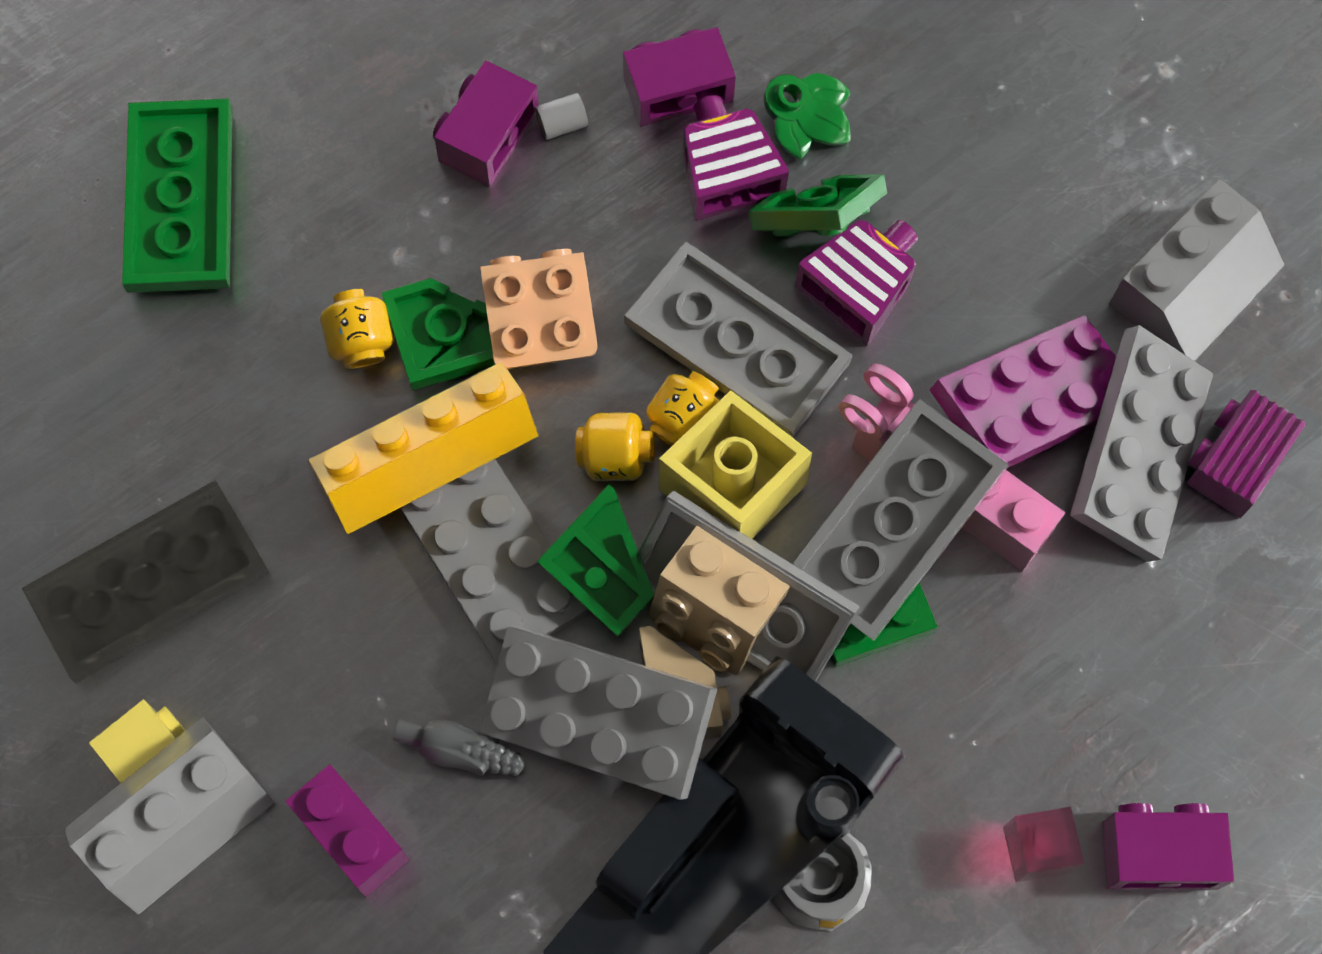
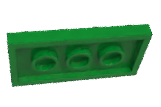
(178, 196)

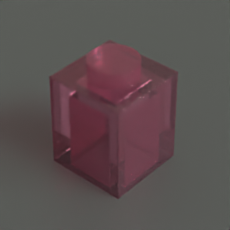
(1043, 844)

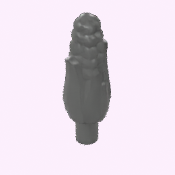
(459, 747)

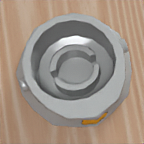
(829, 887)

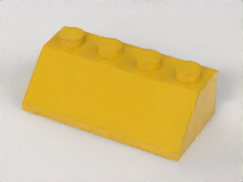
(424, 447)

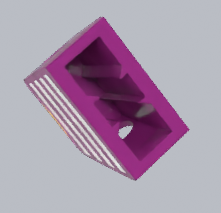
(729, 160)
(860, 275)

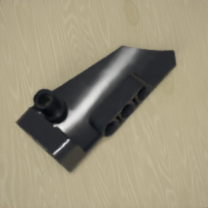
(743, 831)

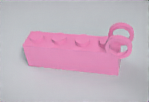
(1011, 516)

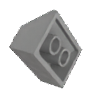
(1201, 272)
(167, 817)

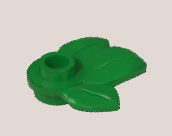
(812, 117)

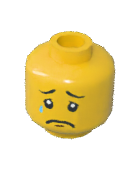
(356, 329)
(680, 405)
(614, 446)

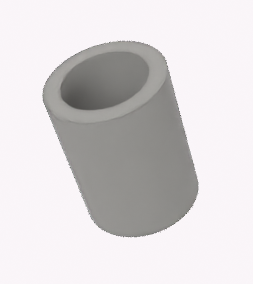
(561, 116)

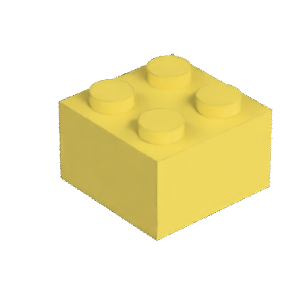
(736, 466)

